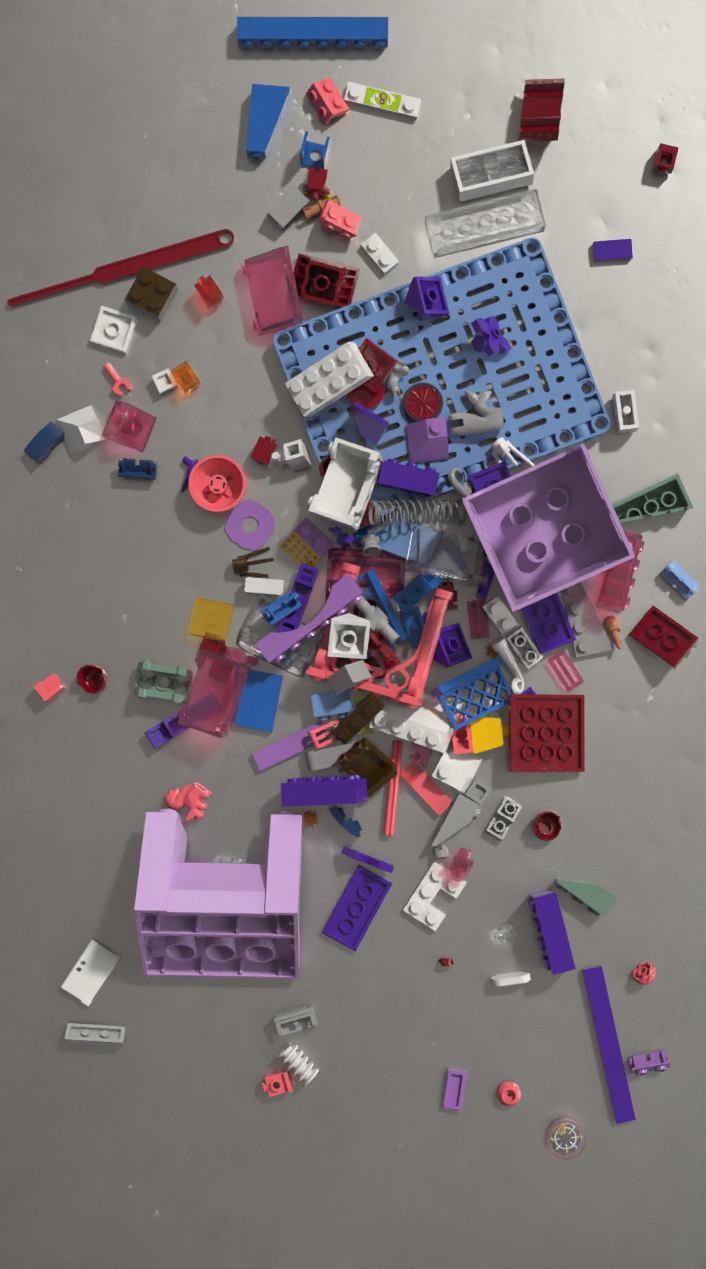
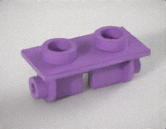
(641, 1065)

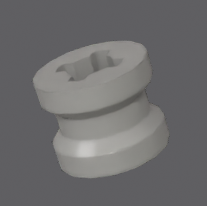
(370, 545)

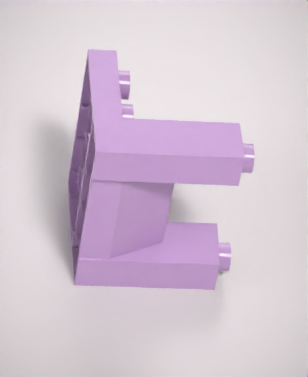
(219, 915)

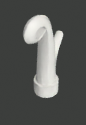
(500, 646)

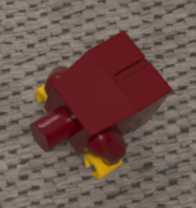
(317, 184)

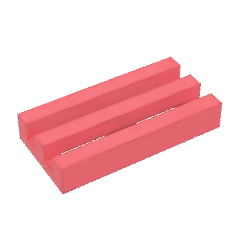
(314, 739)

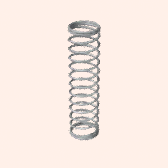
(377, 512)

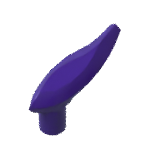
(190, 463)

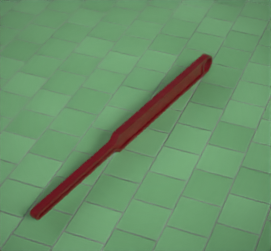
(132, 265)

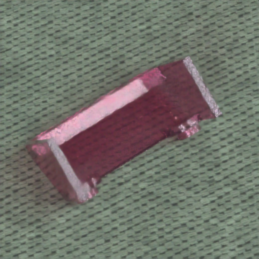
(388, 568)

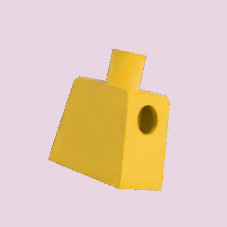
(487, 733)

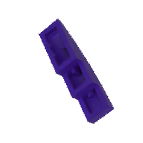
(165, 731)

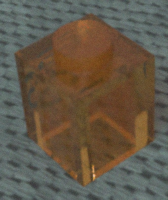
(186, 377)

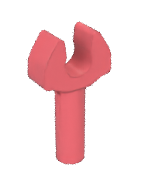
(117, 380)

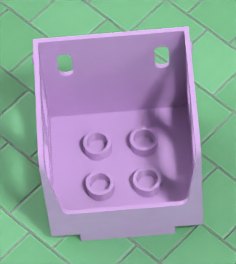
(548, 527)

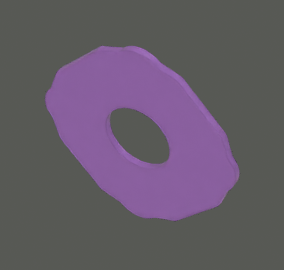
(250, 540)

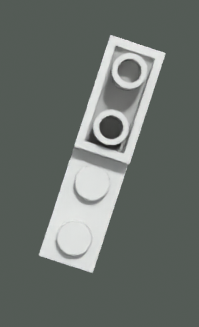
(512, 632)

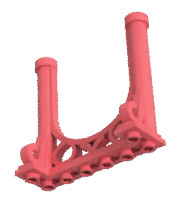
(422, 656)

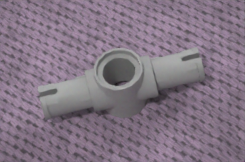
(378, 620)

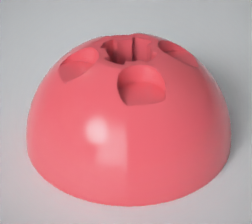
(210, 475)

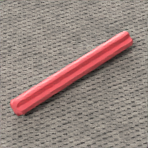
(392, 793)

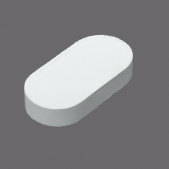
(510, 978)

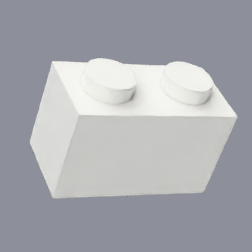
(625, 411)

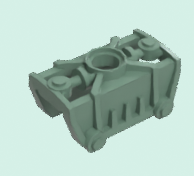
(163, 671)

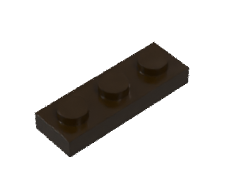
(357, 718)

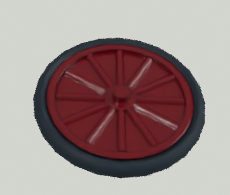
(422, 402)

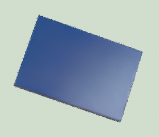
(259, 701)

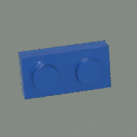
(413, 625)

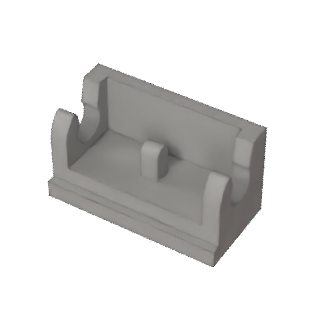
(287, 207)
(295, 1020)

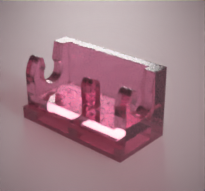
(423, 757)

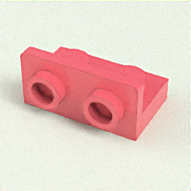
(339, 219)

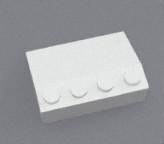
(422, 725)

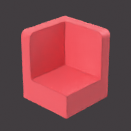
(49, 687)

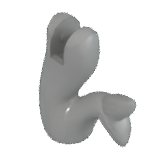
(473, 424)

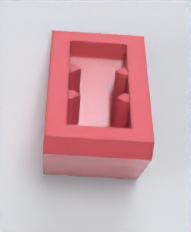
(462, 739)

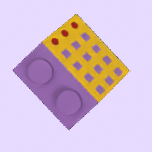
(307, 544)

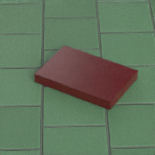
(664, 637)

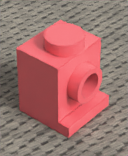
(280, 1076)

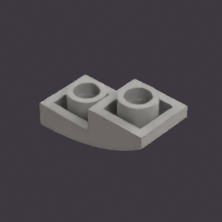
(503, 819)

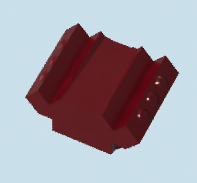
(541, 109)
(325, 280)

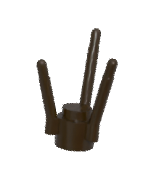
(242, 564)

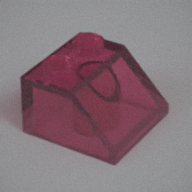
(129, 426)

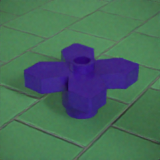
(489, 337)

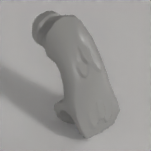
(397, 373)

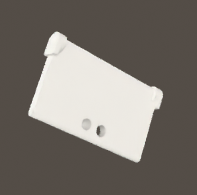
(95, 967)

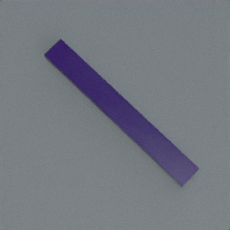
(609, 1044)

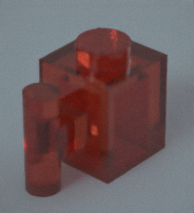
(209, 291)

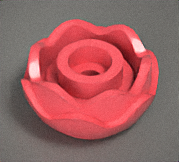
(644, 973)
(506, 1088)

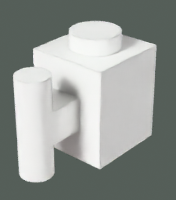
(294, 455)

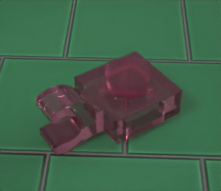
(240, 654)

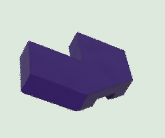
(360, 856)

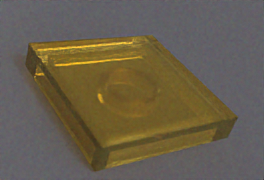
(211, 619)

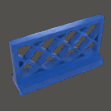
(384, 604)
(463, 681)

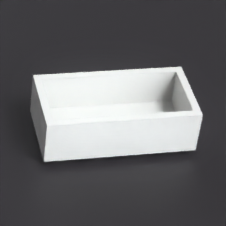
(329, 379)

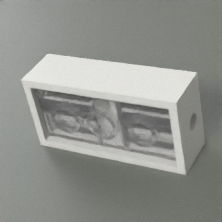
(491, 170)

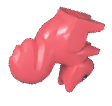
(190, 796)

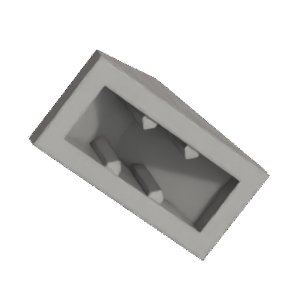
(349, 676)

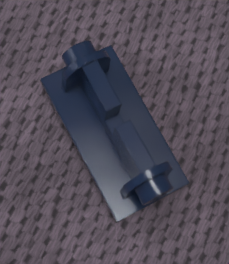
(146, 469)

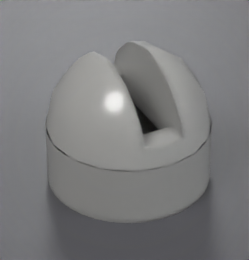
(440, 854)

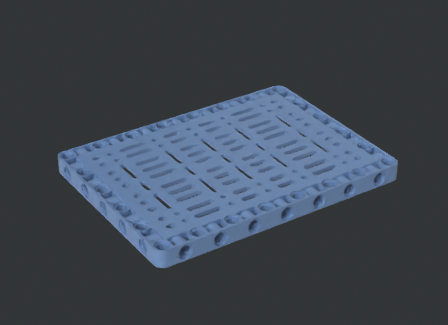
(479, 272)

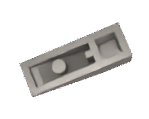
(458, 816)

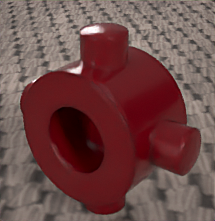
(446, 961)

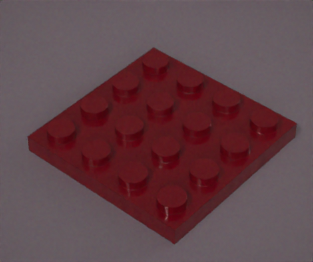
(546, 733)

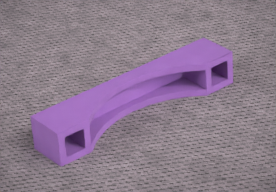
(342, 594)

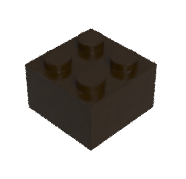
(151, 294)

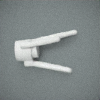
(503, 448)

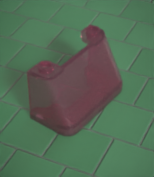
(273, 291)
(214, 693)

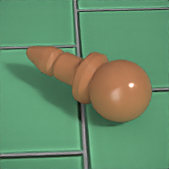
(611, 624)

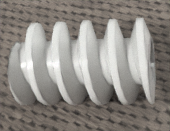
(298, 1064)

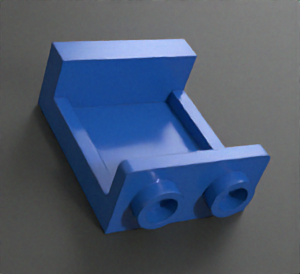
(416, 591)

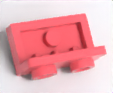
(326, 100)

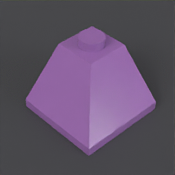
(428, 440)

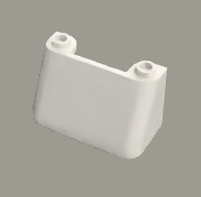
(347, 484)

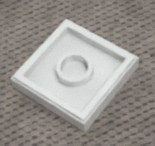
(113, 329)

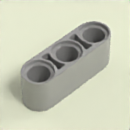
(325, 757)

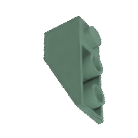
(592, 894)

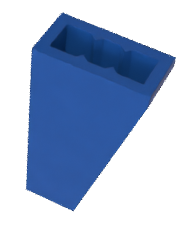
(265, 115)

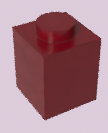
(263, 451)

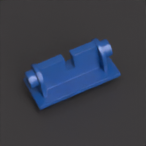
(281, 608)

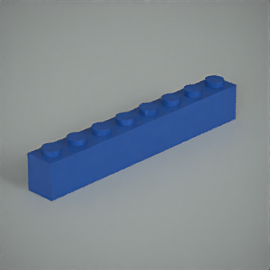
(312, 32)

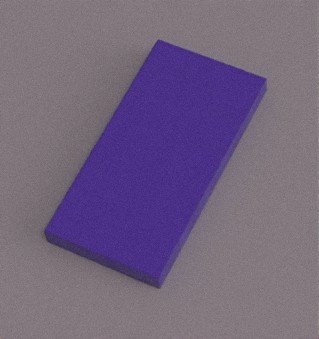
(357, 907)

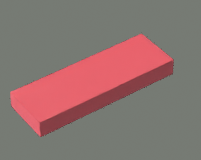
(426, 788)

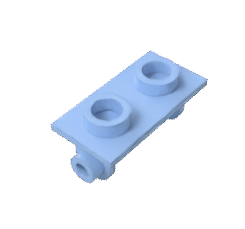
(679, 579)

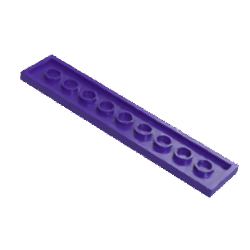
(544, 617)

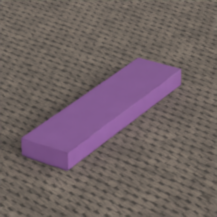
(287, 747)

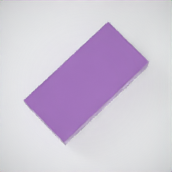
(454, 1089)

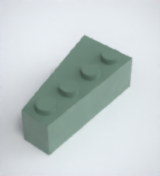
(654, 500)

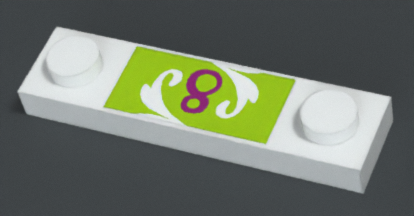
(382, 100)

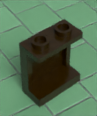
(369, 763)

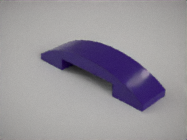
(303, 587)

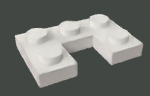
(419, 902)

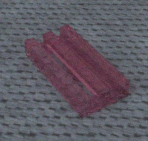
(556, 657)

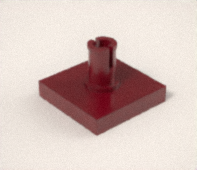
(379, 362)

